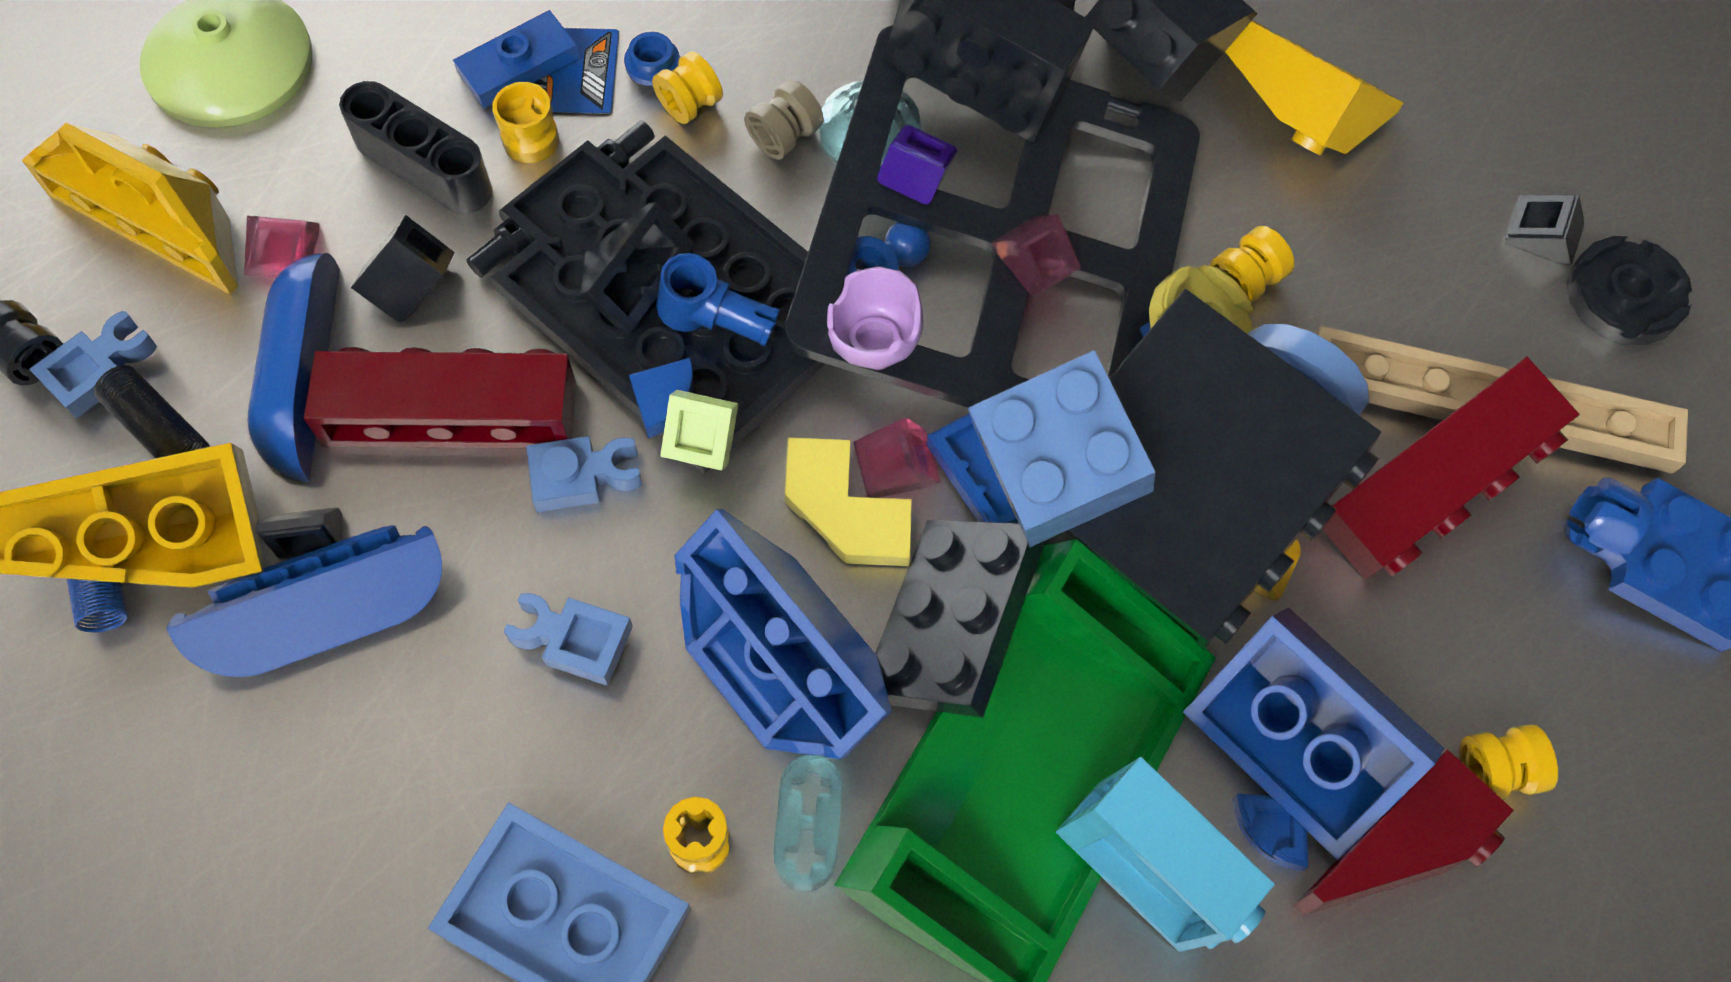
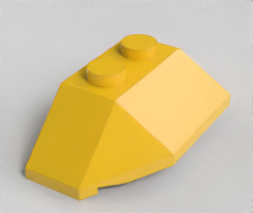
(139, 198)

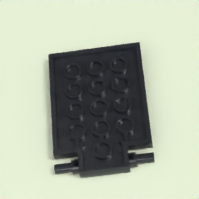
(592, 196)

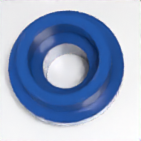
(648, 55)

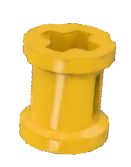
(699, 814)

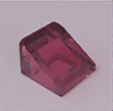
(276, 244)
(1038, 253)
(896, 460)

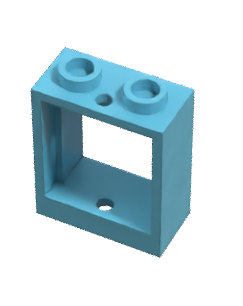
(1167, 859)

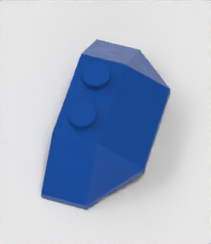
(776, 643)

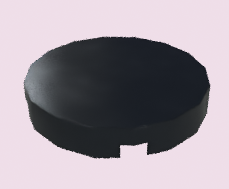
(1629, 290)

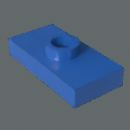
(517, 56)
(970, 471)

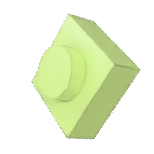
(699, 430)

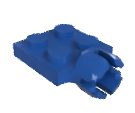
(1662, 553)

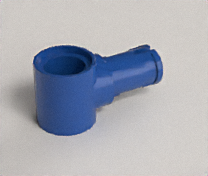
(713, 304)

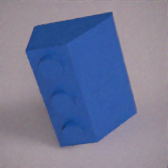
(1313, 732)

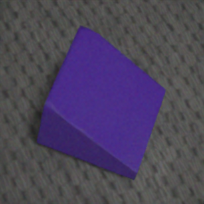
(916, 164)

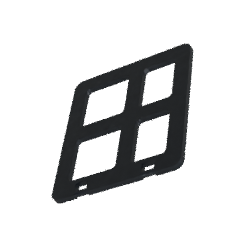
(987, 368)

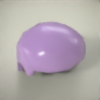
(876, 318)

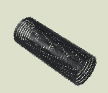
(149, 438)

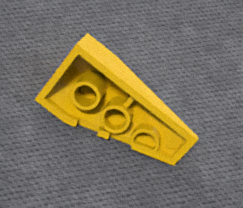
(1310, 93)

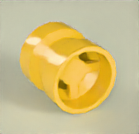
(526, 122)
(1258, 261)
(1512, 762)

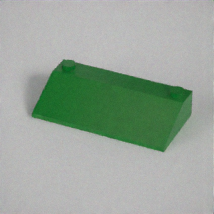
(969, 828)

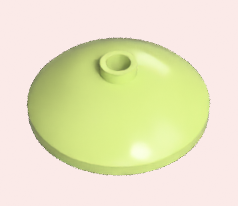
(225, 60)

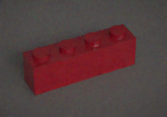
(440, 398)
(1449, 467)

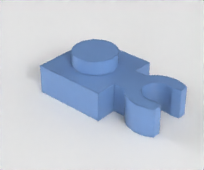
(80, 362)
(570, 472)
(578, 640)

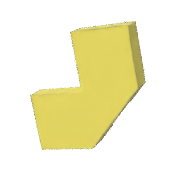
(855, 527)

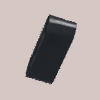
(416, 146)

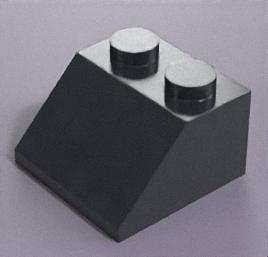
(1171, 39)

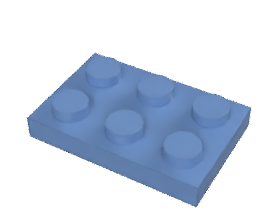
(556, 909)

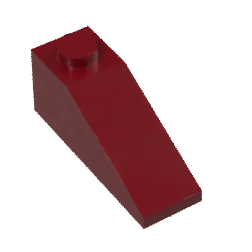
(1424, 834)

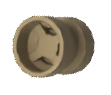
(784, 119)

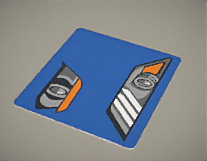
(588, 81)

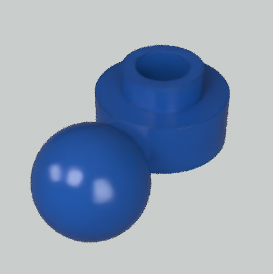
(902, 246)

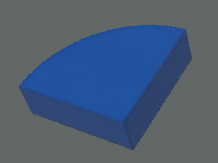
(653, 391)
(1272, 830)

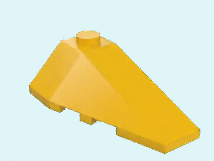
(143, 522)

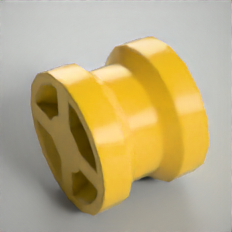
(687, 87)

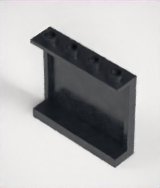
(1239, 467)

